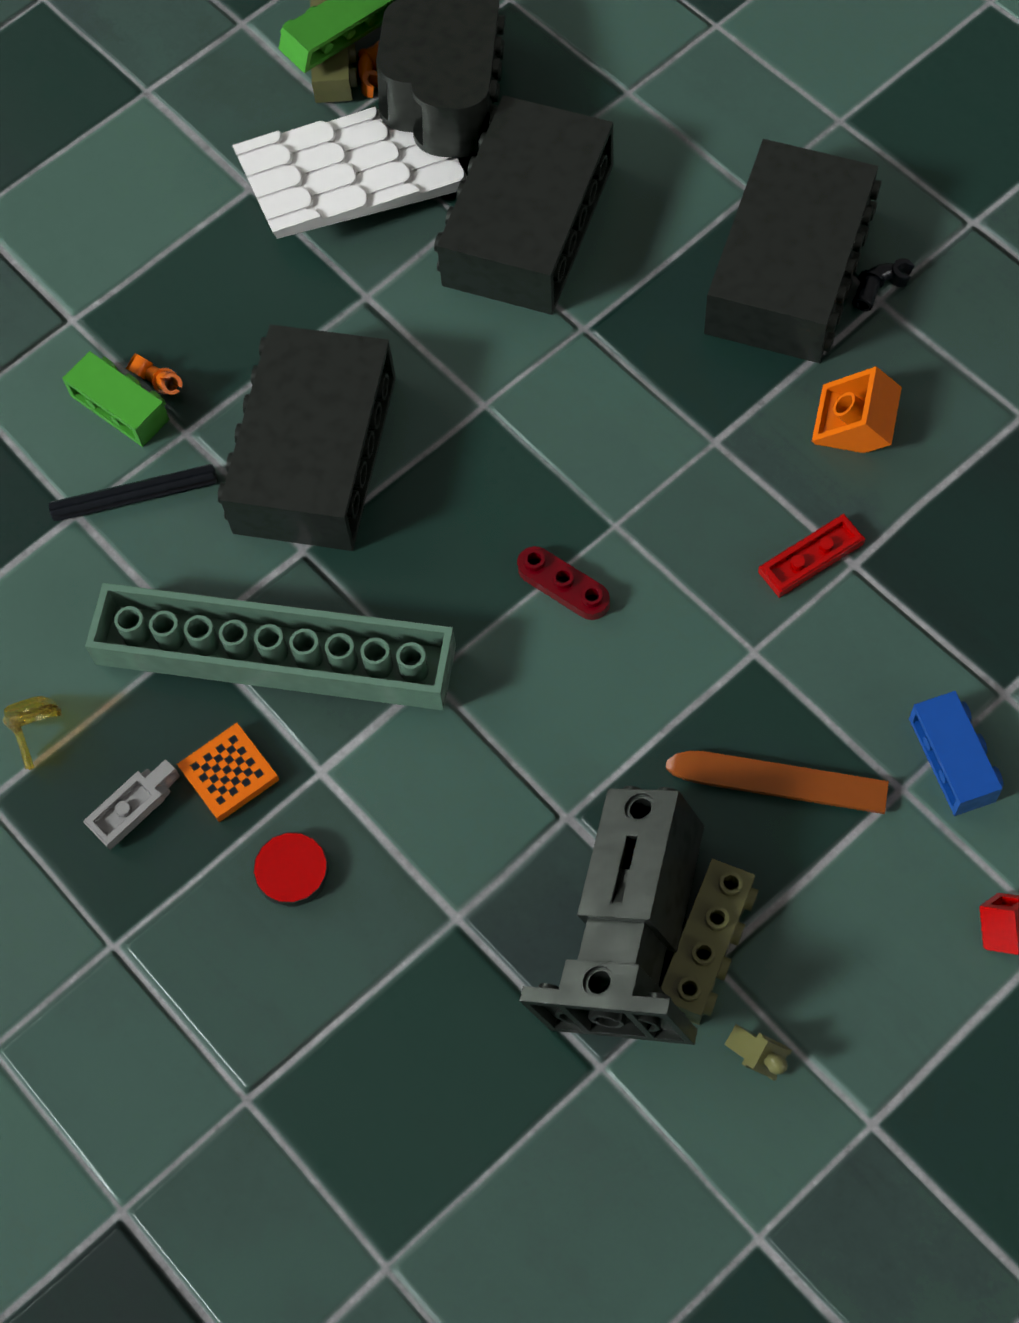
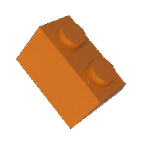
(858, 412)

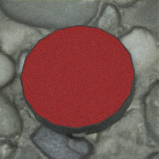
(291, 869)

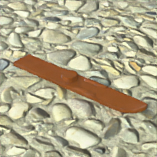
(780, 780)

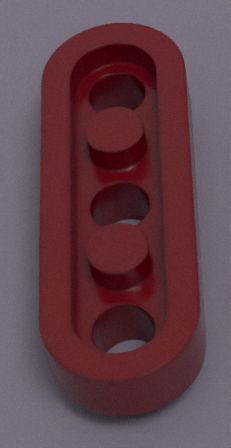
(569, 594)

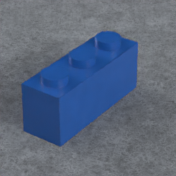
(956, 753)

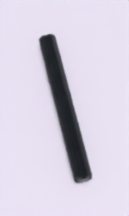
(132, 492)

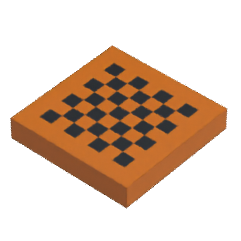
(228, 772)

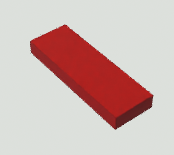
(811, 555)

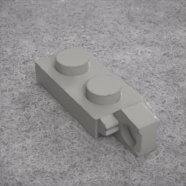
(131, 804)

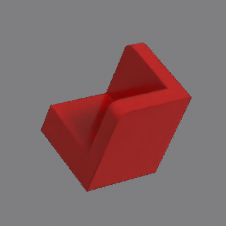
(1000, 923)

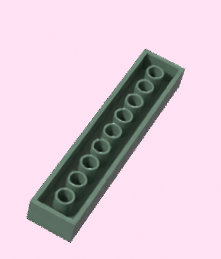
(272, 646)

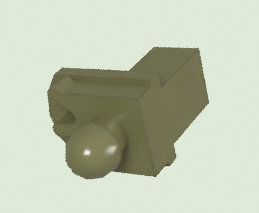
(759, 1051)

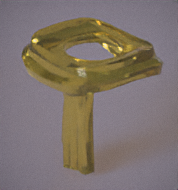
(26, 712)

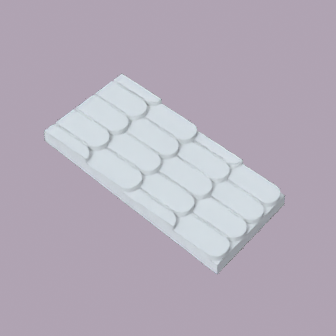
(341, 172)

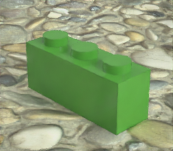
(116, 398)

